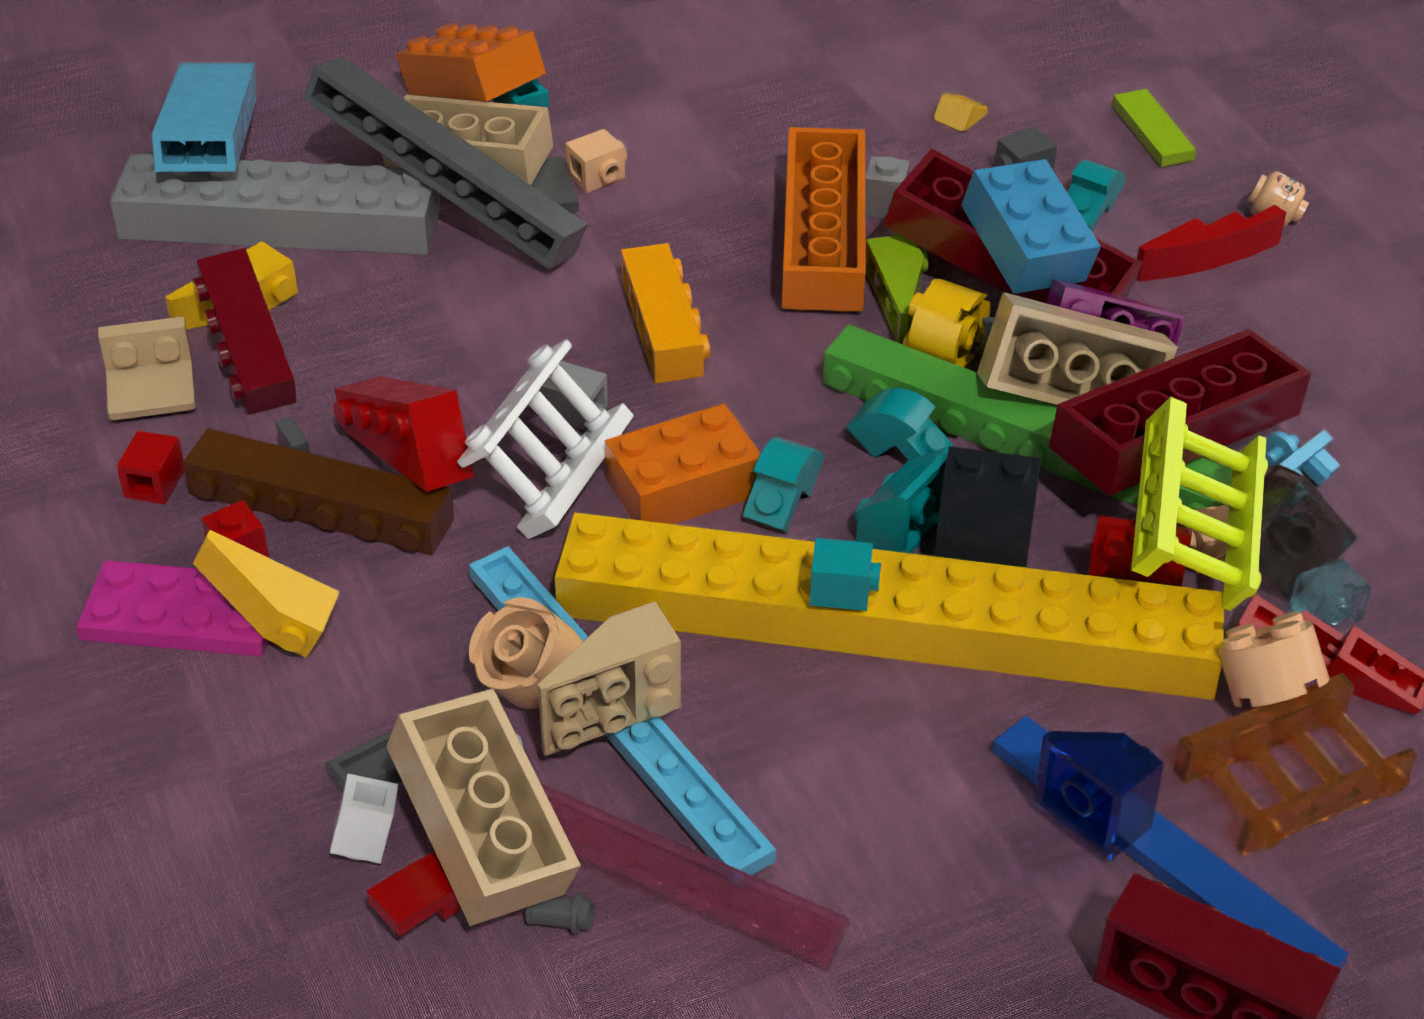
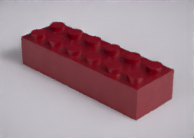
(931, 215)
(1229, 395)

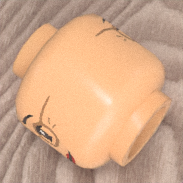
(1279, 191)

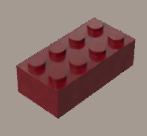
(1204, 964)

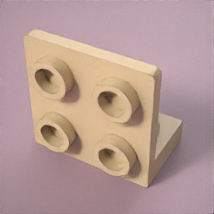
(147, 368)

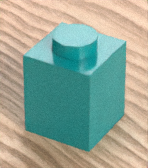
(843, 574)

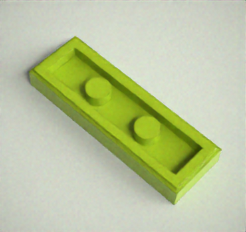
(1154, 127)

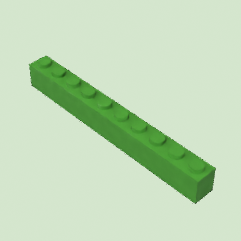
(966, 408)

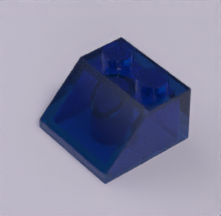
(1099, 786)

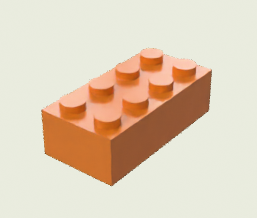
(470, 62)

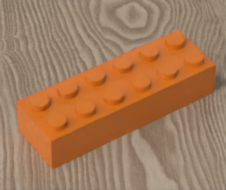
(825, 220)

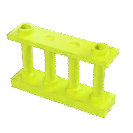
(1162, 509)

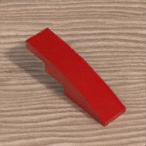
(1204, 247)
(1370, 666)
(414, 895)

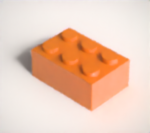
(682, 466)

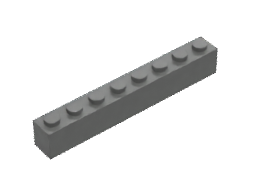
(445, 162)

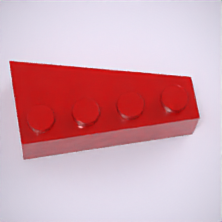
(407, 426)

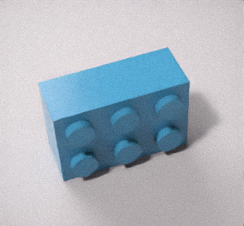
(1030, 225)

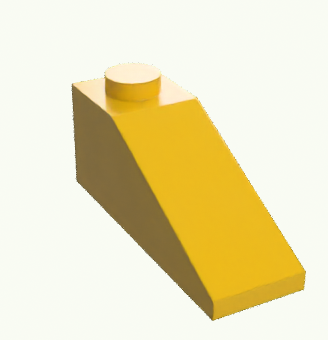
(272, 271)
(269, 595)

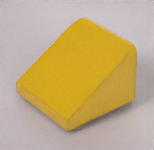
(959, 111)

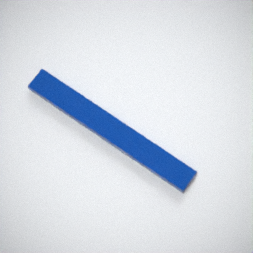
(1187, 863)

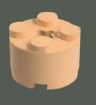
(520, 649)
(1272, 661)

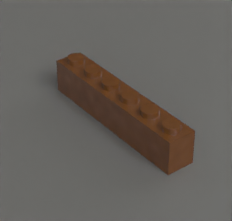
(318, 491)

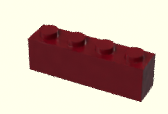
(245, 332)

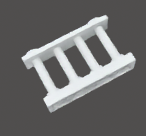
(584, 452)

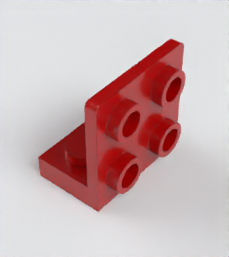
(1113, 552)

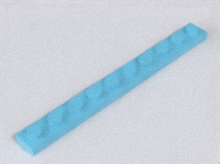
(649, 745)

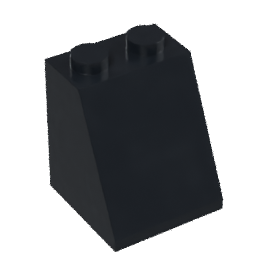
(987, 506)

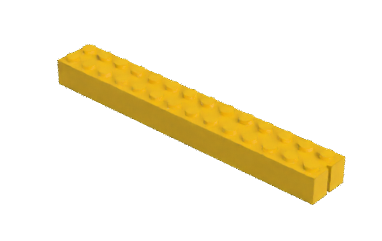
(924, 609)

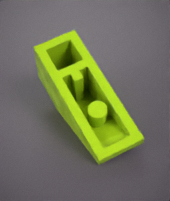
(895, 275)

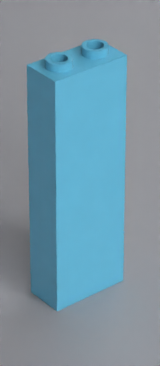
(205, 118)

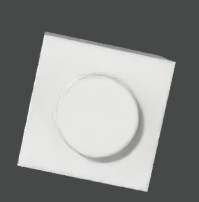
(364, 818)

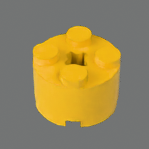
(947, 321)

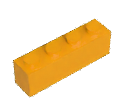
(664, 313)

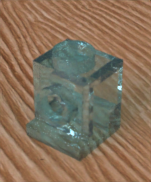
(1331, 593)

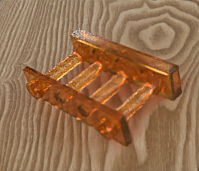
(1290, 722)

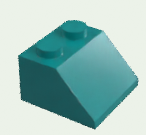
(905, 506)

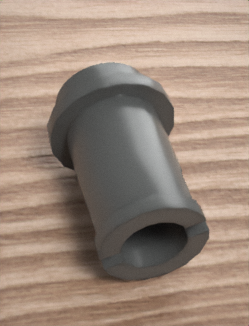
(564, 912)

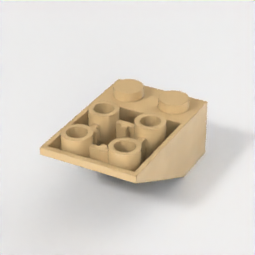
(612, 680)

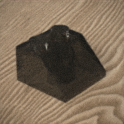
(1297, 529)

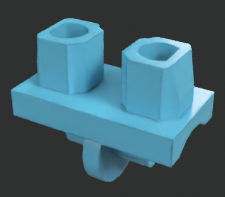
(1310, 458)

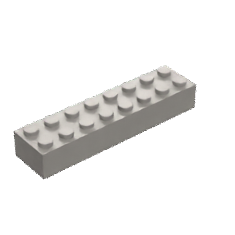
(279, 205)

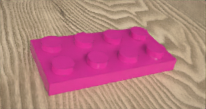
(164, 610)

